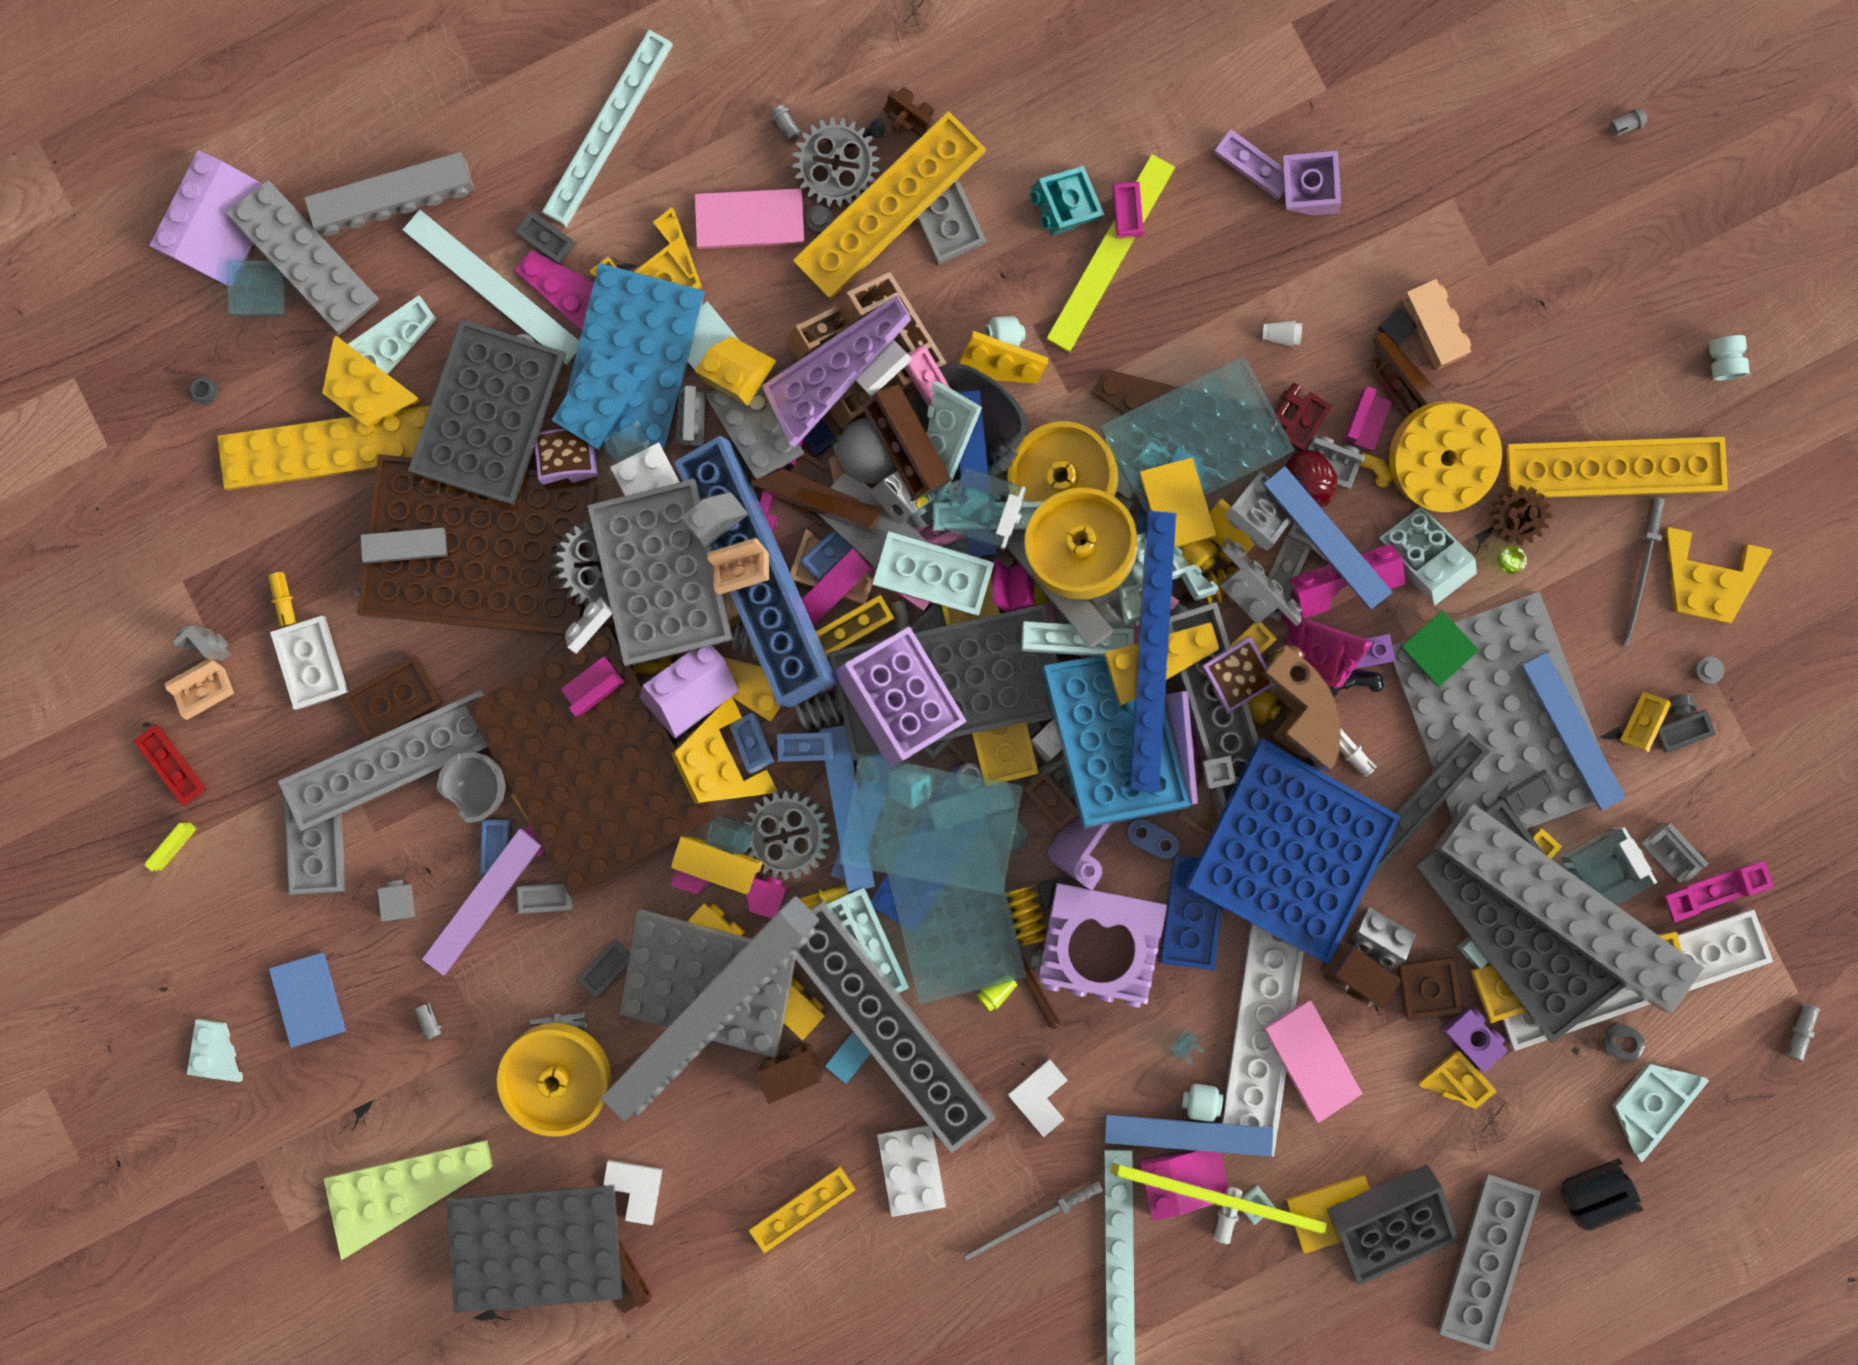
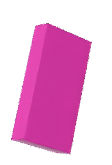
(1127, 210)

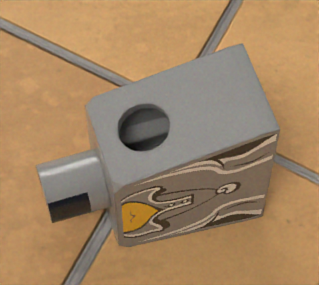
(899, 503)

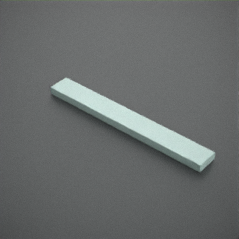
(607, 128)
(491, 285)

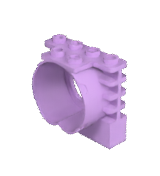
(1076, 904)

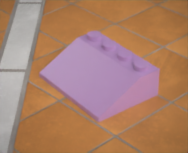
(196, 223)
(899, 696)
(1179, 720)

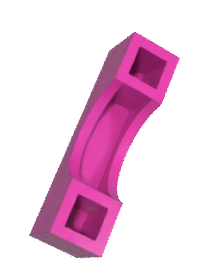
(1318, 587)
(763, 899)

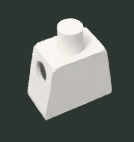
(1048, 742)

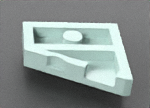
(212, 1052)

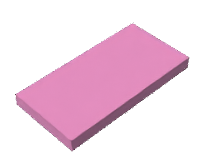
(749, 218)
(1312, 1060)

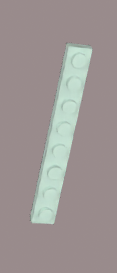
(1119, 1261)

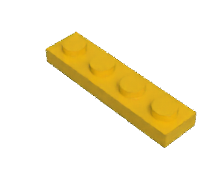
(802, 1209)

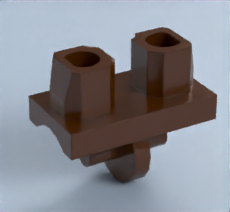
(907, 115)

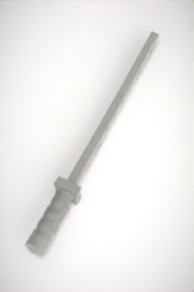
(1651, 538)
(1064, 1204)

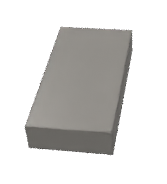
(543, 898)

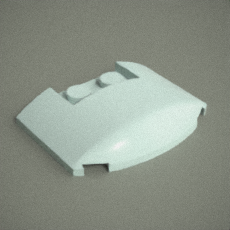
(862, 921)

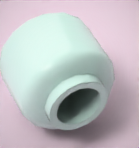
(1005, 329)
(1203, 1102)

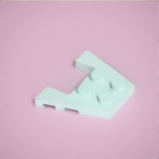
(1129, 589)

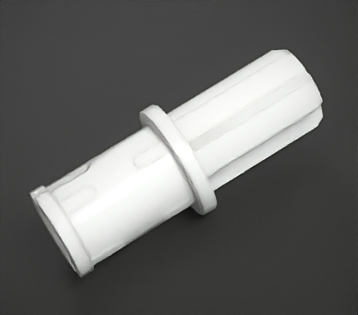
(1356, 756)
(1227, 1219)

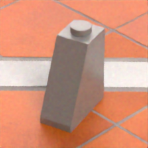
(714, 517)

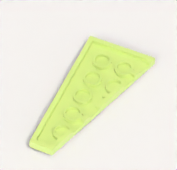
(385, 1195)

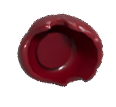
(1314, 475)

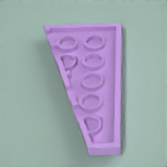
(818, 380)

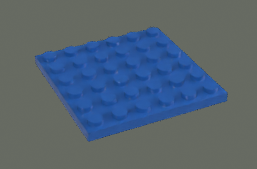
(1293, 851)

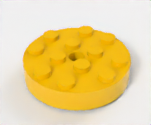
(1062, 448)
(1472, 451)
(1089, 568)
(547, 1106)

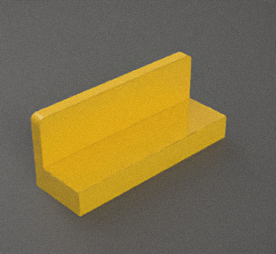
(715, 865)

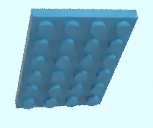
(649, 333)
(1099, 746)

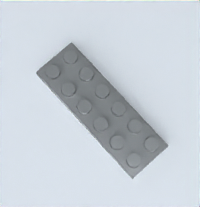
(303, 257)
(1488, 1262)

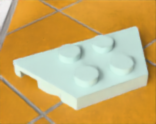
(1654, 1104)

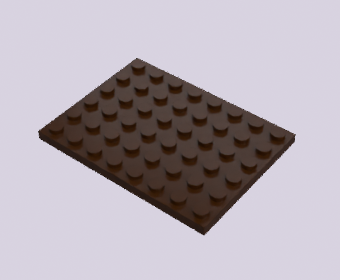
(496, 553)
(590, 783)

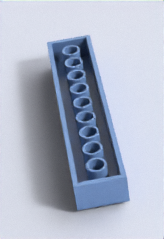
(769, 609)

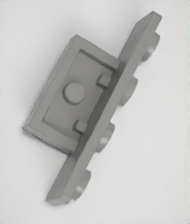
(1253, 589)

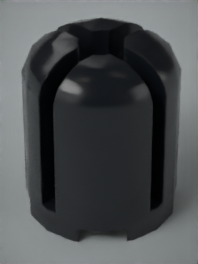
(1600, 1196)

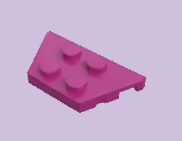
(1327, 649)

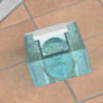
(975, 505)
(1603, 873)

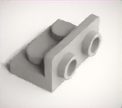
(690, 417)

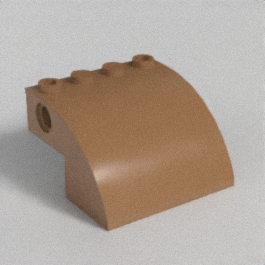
(853, 307)
(1312, 721)

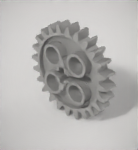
(840, 137)
(571, 575)
(780, 811)

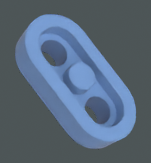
(1153, 838)

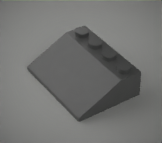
(1393, 1224)

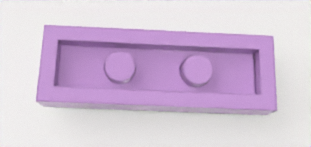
(1252, 163)

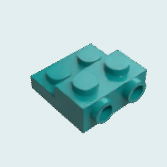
(1065, 200)

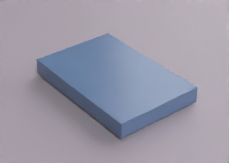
(307, 999)

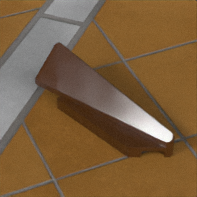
(1401, 377)
(820, 499)

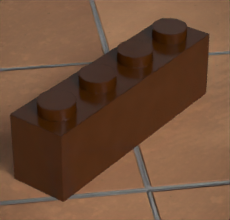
(906, 442)

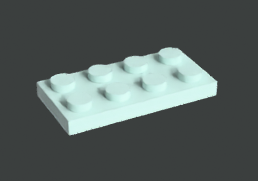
(933, 573)

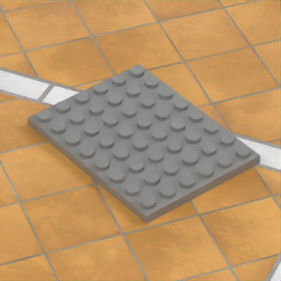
(1499, 709)

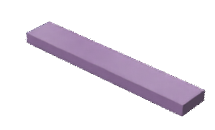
(482, 901)

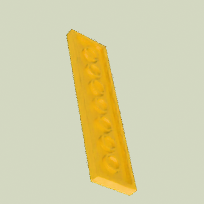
(889, 205)
(316, 448)
(1619, 467)
(1002, 751)

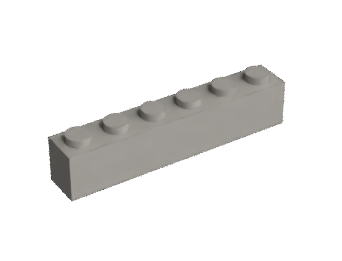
(390, 194)

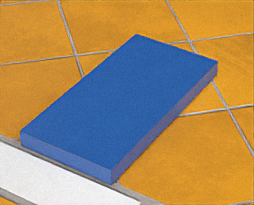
(1190, 922)

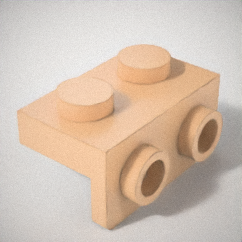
(739, 565)
(199, 688)

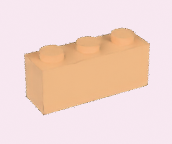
(1436, 324)

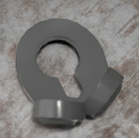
(1616, 1050)

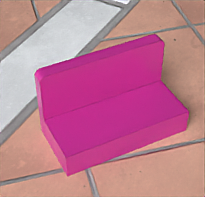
(1367, 420)
(1011, 587)
(592, 686)

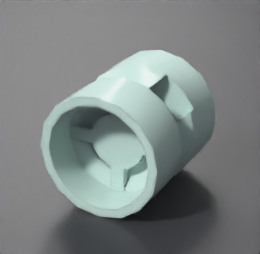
(1729, 358)

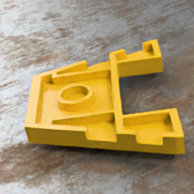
(672, 262)
(1708, 589)
(708, 765)

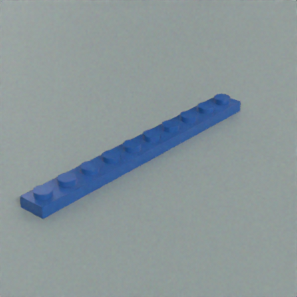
(1152, 651)

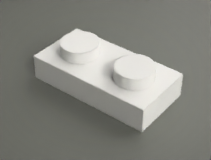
(585, 628)

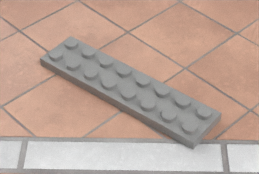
(382, 764)

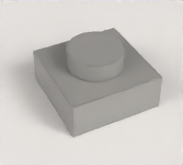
(1218, 771)

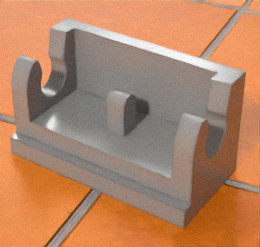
(1673, 852)

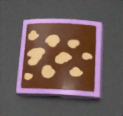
(564, 456)
(1237, 674)

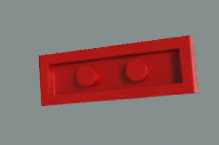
(170, 765)

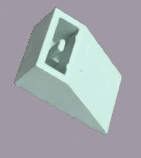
(1430, 555)

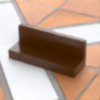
(633, 1286)

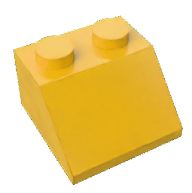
(735, 369)
(1225, 529)

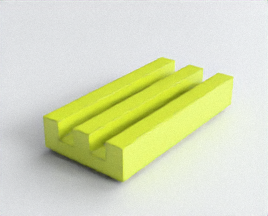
(170, 846)

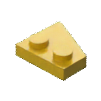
(1459, 1081)

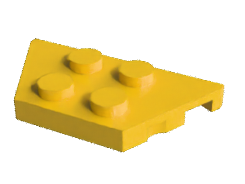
(362, 386)

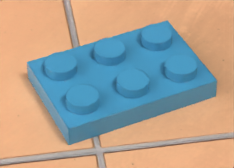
(596, 400)

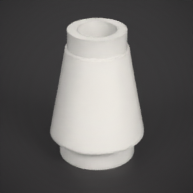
(1283, 333)

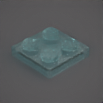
(255, 289)

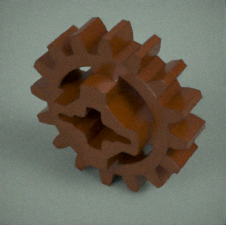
(1525, 505)

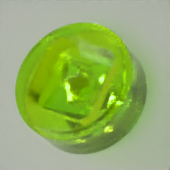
(1512, 559)

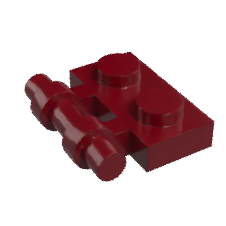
(1306, 419)

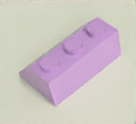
(689, 689)

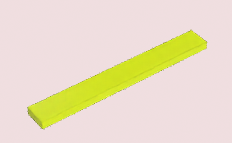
(1106, 262)
(1218, 1198)

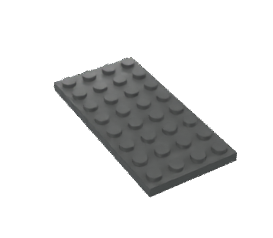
(981, 670)
(1538, 968)

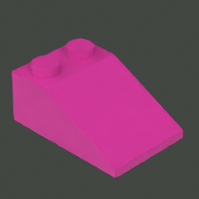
(1188, 1166)

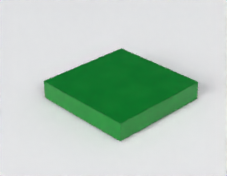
(1439, 648)

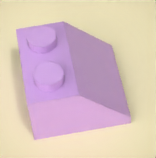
(1312, 183)

